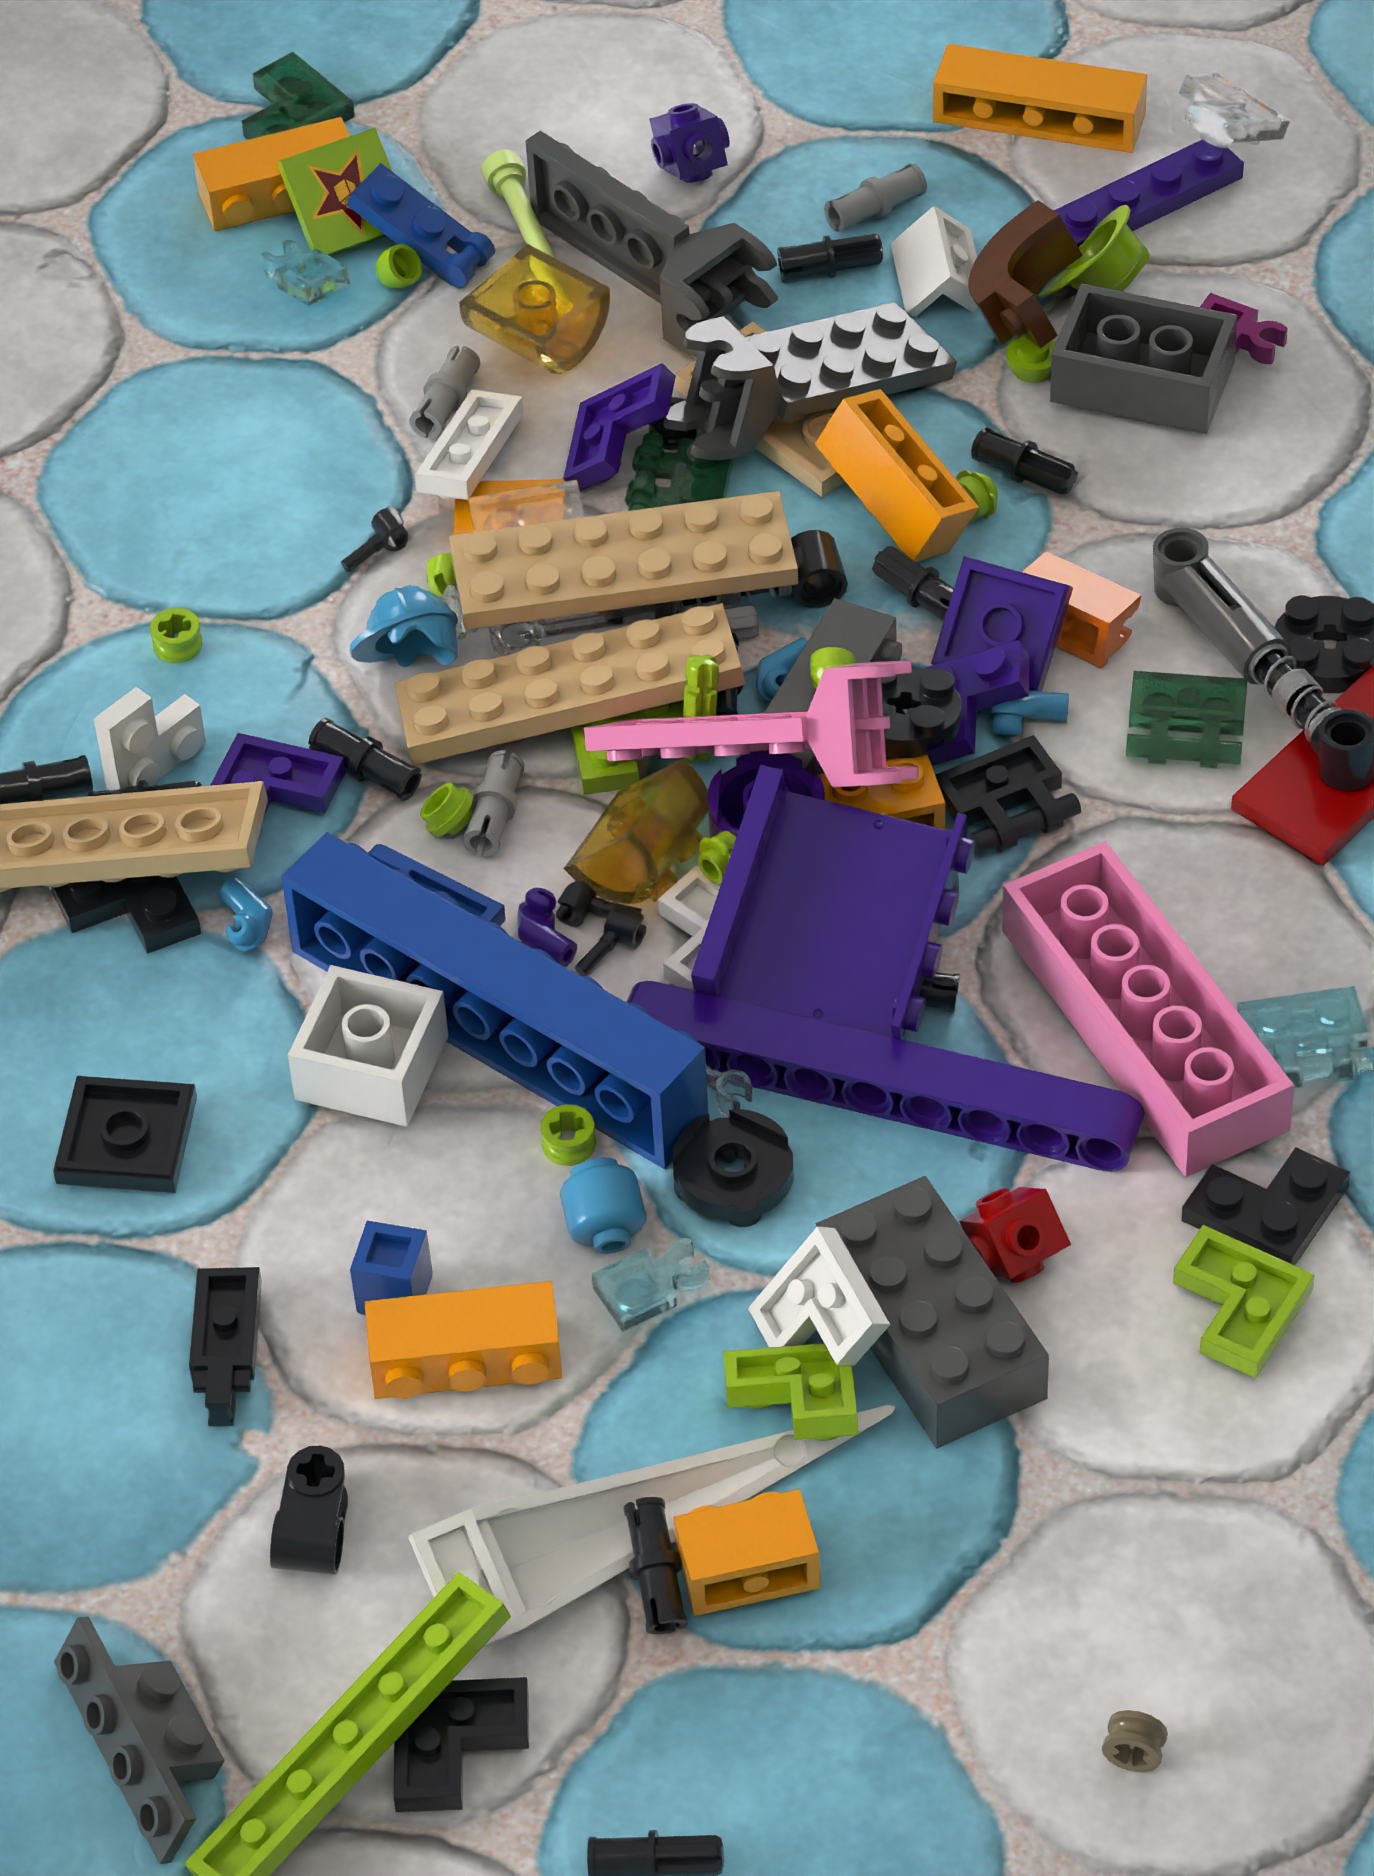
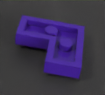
(608, 418)
(982, 682)
(288, 771)

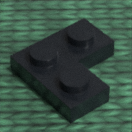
(152, 903)
(1275, 1218)
(460, 1719)

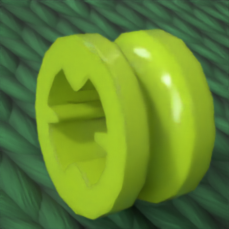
(163, 630)
(568, 1151)

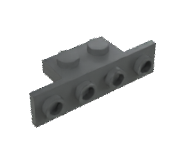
(143, 1731)

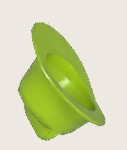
(1109, 257)

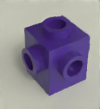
(675, 140)

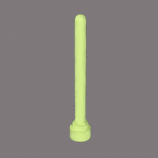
(507, 177)

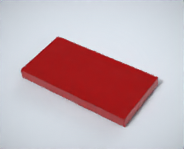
(1296, 803)

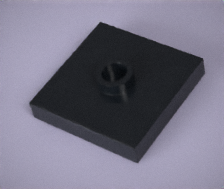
(125, 1134)

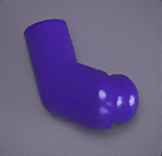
(537, 927)

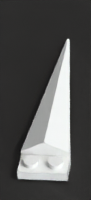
(571, 1539)

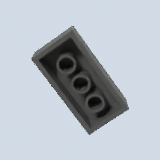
(953, 1330)

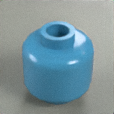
(603, 1205)

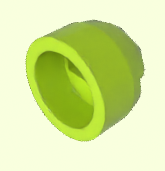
(398, 266)
(440, 573)
(828, 658)

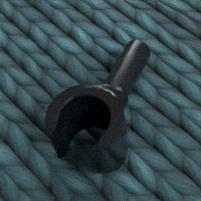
(389, 535)
(579, 900)
(620, 926)

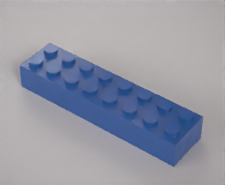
(501, 997)

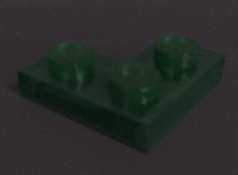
(297, 98)

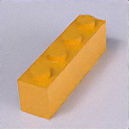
(1039, 98)

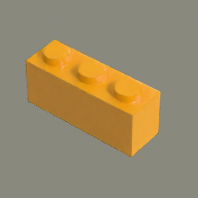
(243, 180)
(896, 475)
(463, 1340)

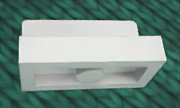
(934, 260)

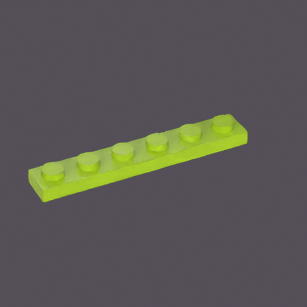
(353, 1733)

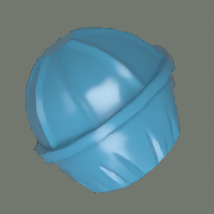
(407, 626)

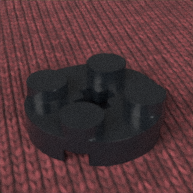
(1330, 618)
(931, 714)
(738, 1195)

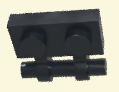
(1002, 781)

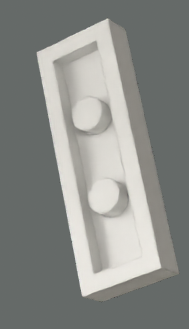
(469, 444)

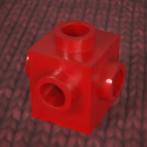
(1016, 1232)

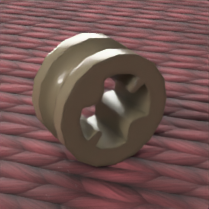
(1134, 1741)

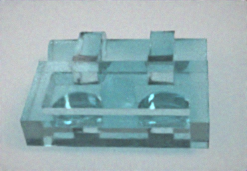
(1313, 1025)

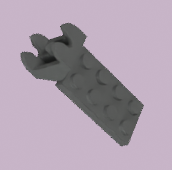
(622, 230)
(797, 372)

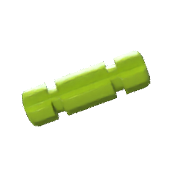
(700, 692)

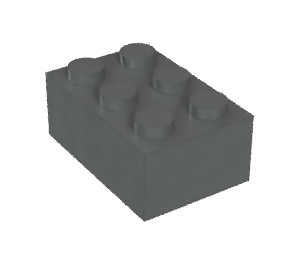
(1143, 358)

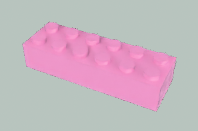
(1147, 1008)

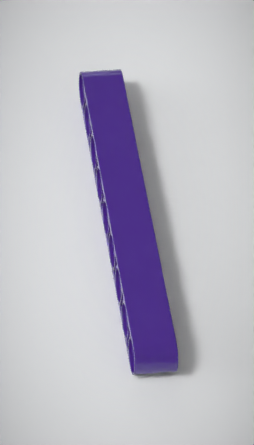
(904, 1079)

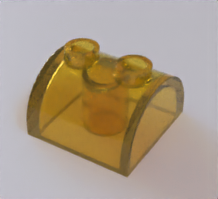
(539, 310)
(642, 836)

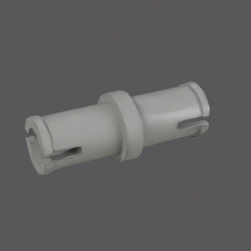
(875, 197)
(444, 392)
(493, 803)

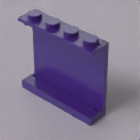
(831, 910)

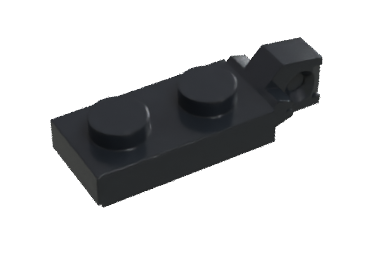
(224, 1337)

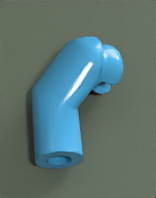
(775, 667)

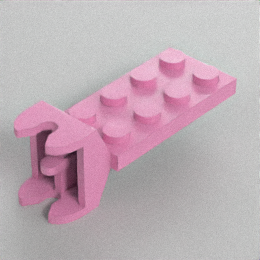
(840, 727)

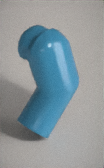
(1036, 706)
(251, 917)

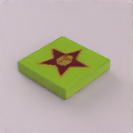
(321, 186)

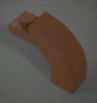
(1014, 270)

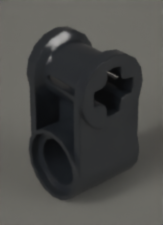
(311, 1513)

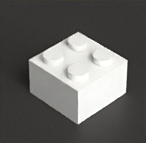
(368, 1045)

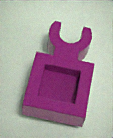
(1251, 336)

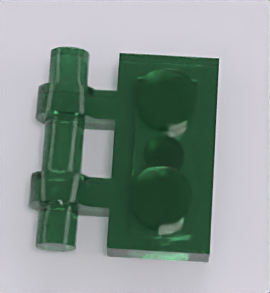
(690, 476)
(1186, 705)

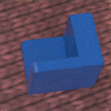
(390, 1263)

